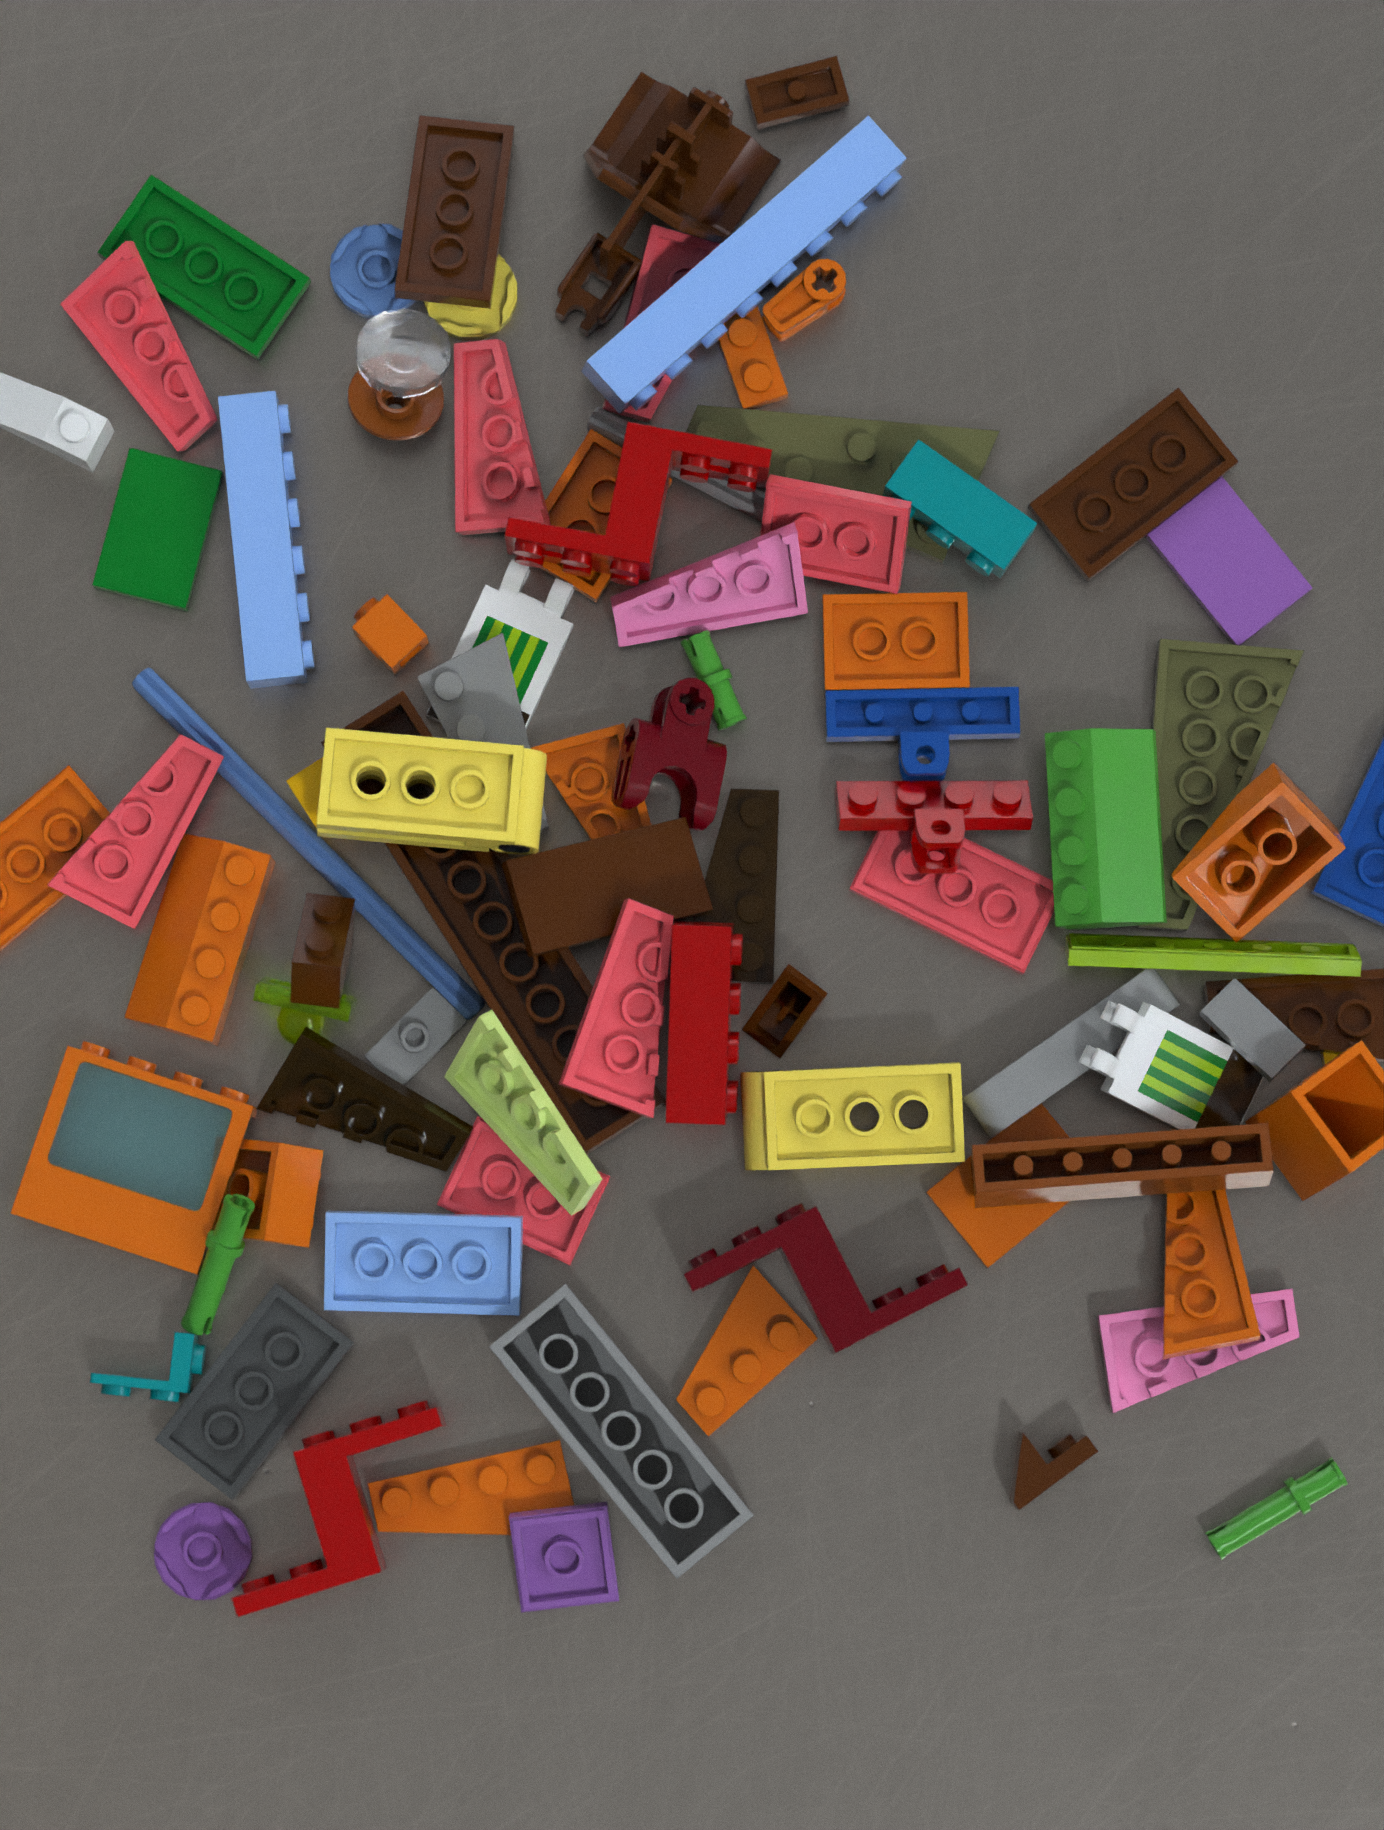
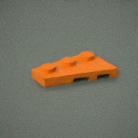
(584, 775)

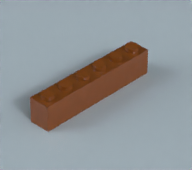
(1121, 1165)

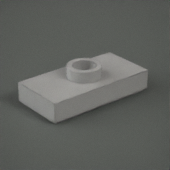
(416, 1037)

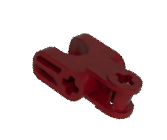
(675, 747)

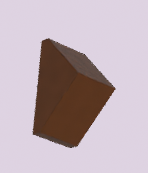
(785, 1011)

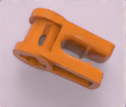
(799, 301)

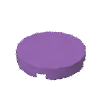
(203, 1551)

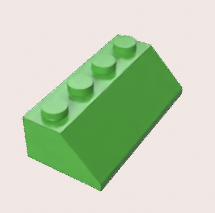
(1105, 828)

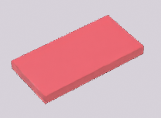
(982, 906)

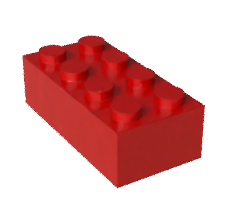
(701, 1023)

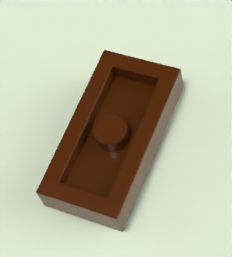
(797, 92)

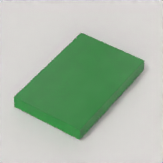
(158, 529)

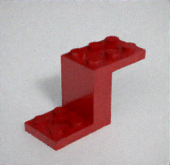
(638, 503)
(338, 1508)

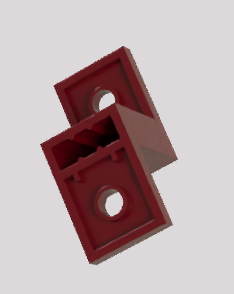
(822, 1277)

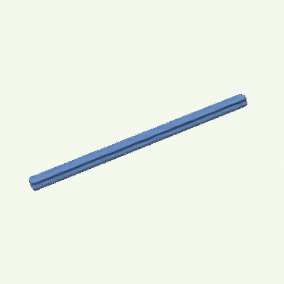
(310, 846)

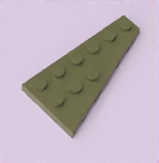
(846, 450)
(1210, 731)

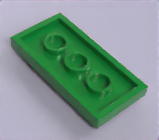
(209, 267)

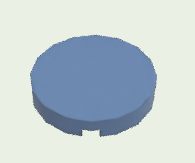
(366, 270)

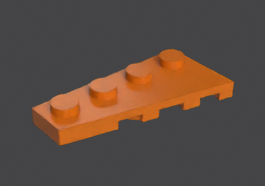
(473, 1493)

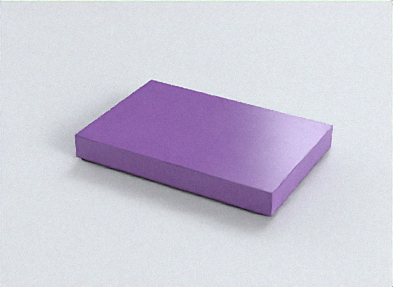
(1228, 562)

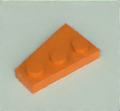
(744, 1354)

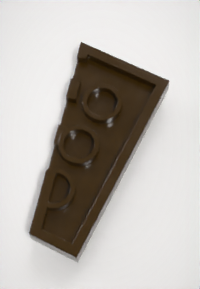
(744, 879)
(345, 1094)

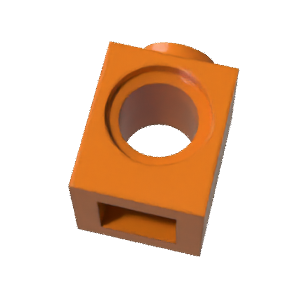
(389, 633)

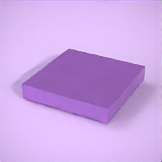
(564, 1556)

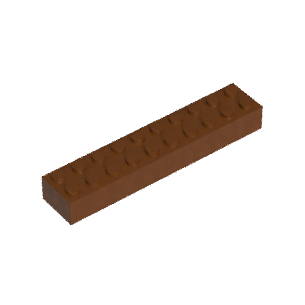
(533, 997)

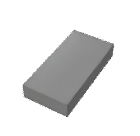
(1252, 1029)

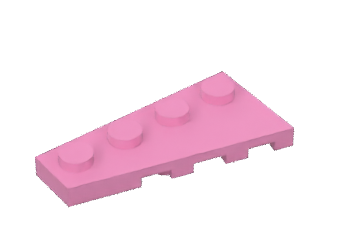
(726, 590)
(1135, 1349)

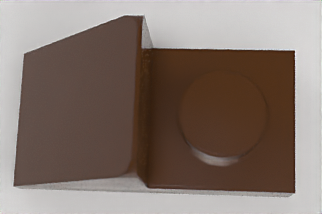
(1035, 1476)

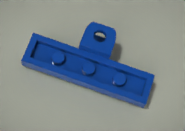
(922, 721)

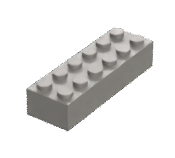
(621, 1431)

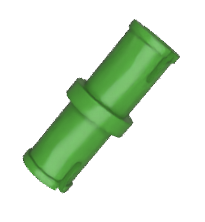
(710, 670)

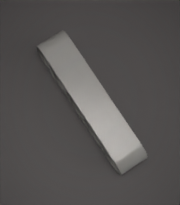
(1057, 1058)

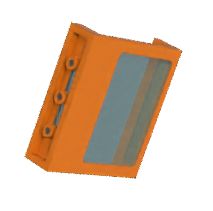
(133, 1157)

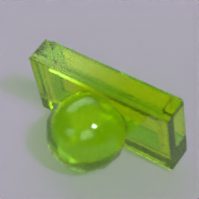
(294, 1016)

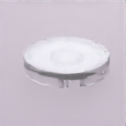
(403, 352)

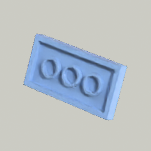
(423, 1262)

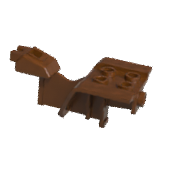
(677, 163)

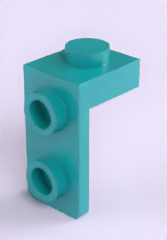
(186, 1361)

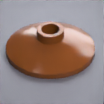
(372, 412)

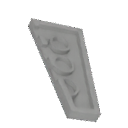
(478, 697)

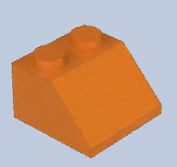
(282, 1185)

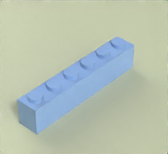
(263, 539)

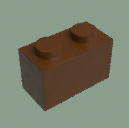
(322, 950)

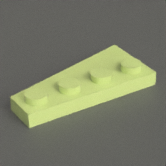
(516, 1107)

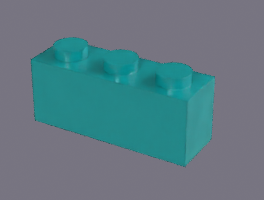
(960, 510)

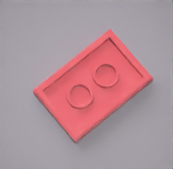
(841, 531)
(496, 1182)

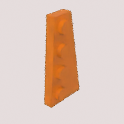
(1204, 1277)

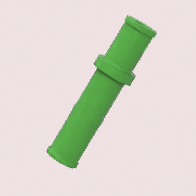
(224, 1246)
(1276, 1508)

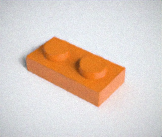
(752, 361)

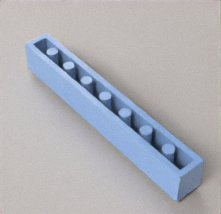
(744, 265)

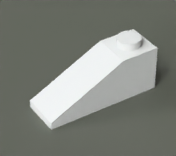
(53, 422)

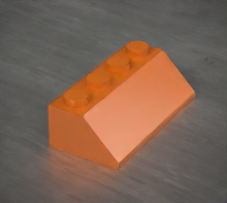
(200, 938)

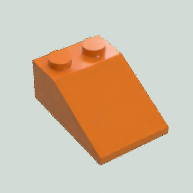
(1258, 853)

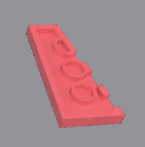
(492, 444)
(621, 1025)

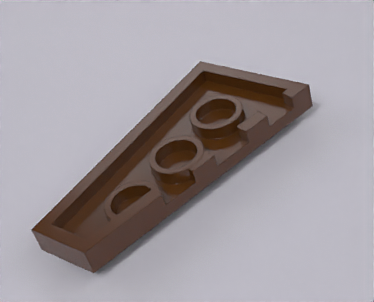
(1322, 1009)

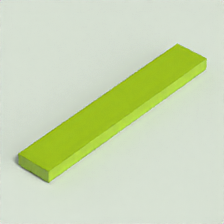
(1212, 954)

